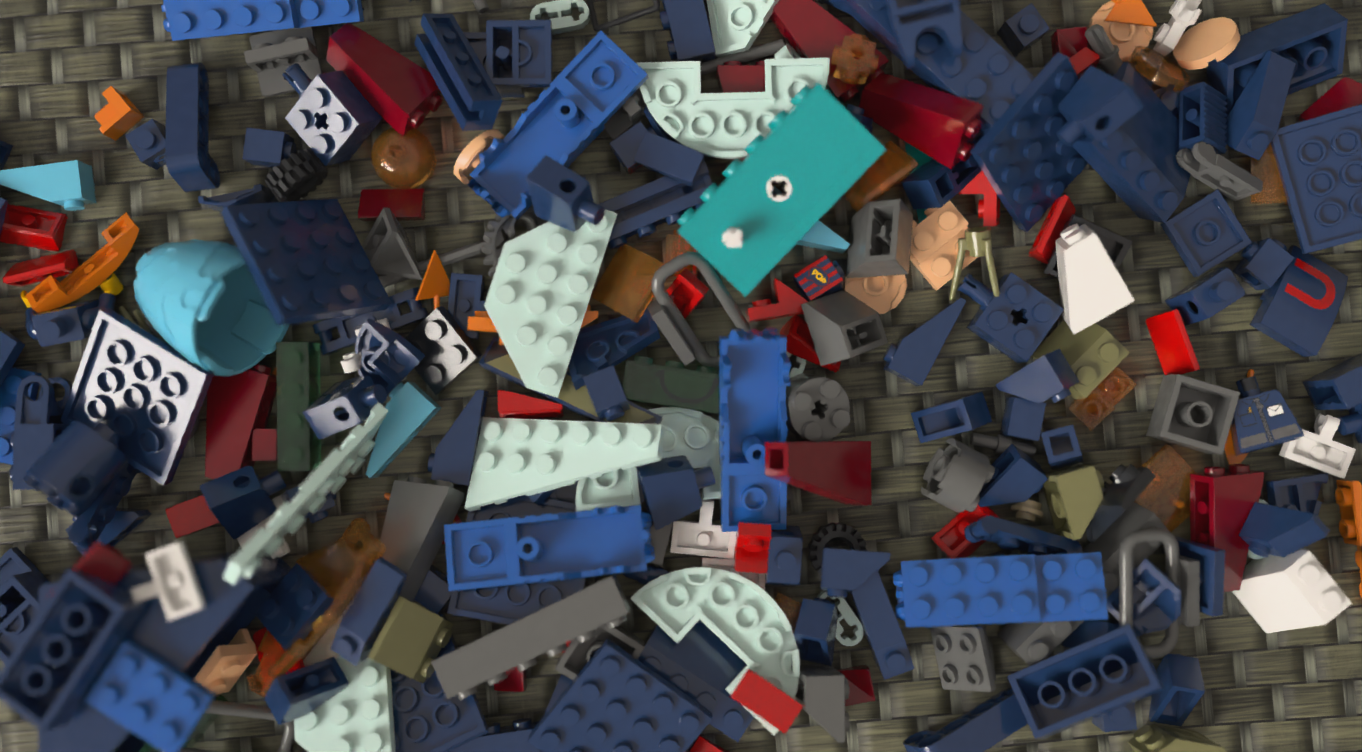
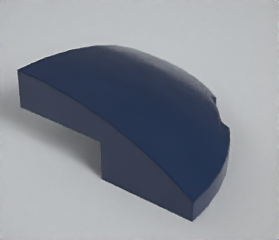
(385, 355)

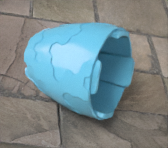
(206, 305)

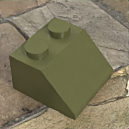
(1090, 353)
(1073, 498)
(411, 640)
(1170, 739)

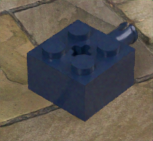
(330, 114)
(994, 317)

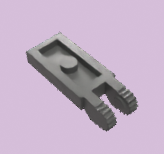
(1218, 172)

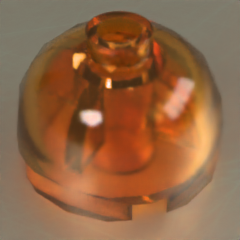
(409, 168)

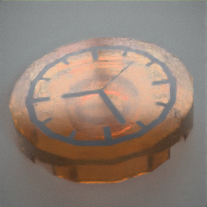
(1159, 68)

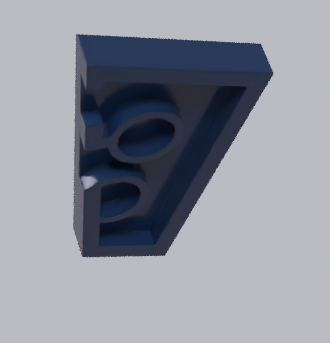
(609, 345)

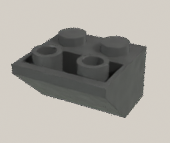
(880, 240)
(842, 327)
(823, 697)

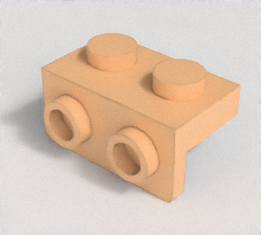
(227, 663)

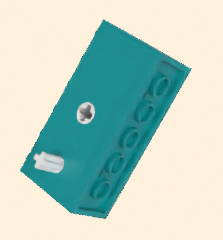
(816, 157)

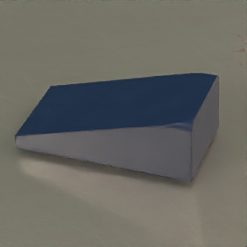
(669, 158)

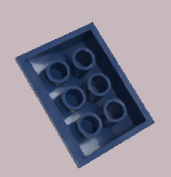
(1141, 155)
(701, 669)

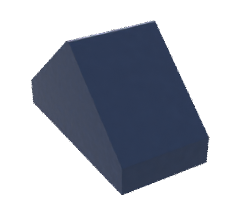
(180, 642)

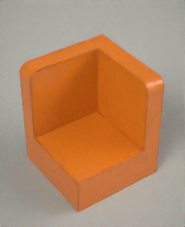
(118, 114)

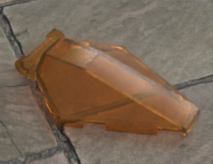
(341, 572)

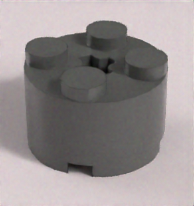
(828, 406)
(957, 476)

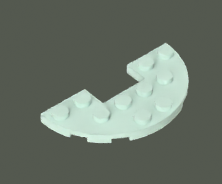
(723, 122)
(686, 434)
(733, 610)

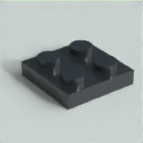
(445, 349)

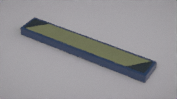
(499, 362)

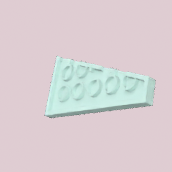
(543, 455)
(326, 478)

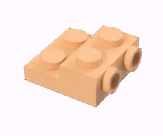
(936, 244)

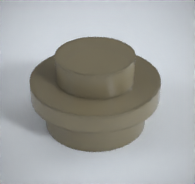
(1027, 510)

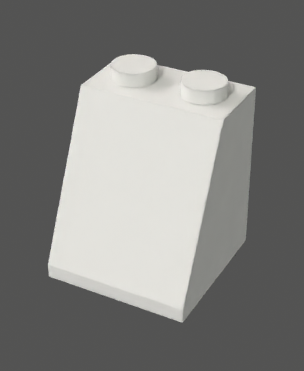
(1087, 279)
(1290, 592)

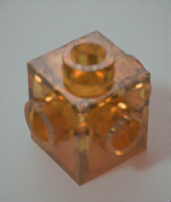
(854, 70)

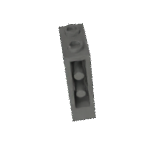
(416, 527)

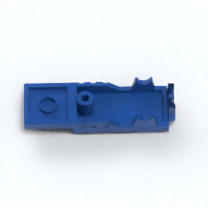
(230, 17)
(557, 124)
(751, 413)
(548, 547)
(1001, 590)

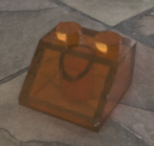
(881, 176)

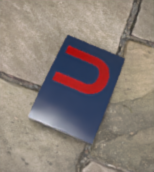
(1301, 304)

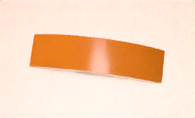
(93, 272)

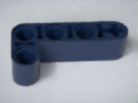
(188, 128)
(975, 729)

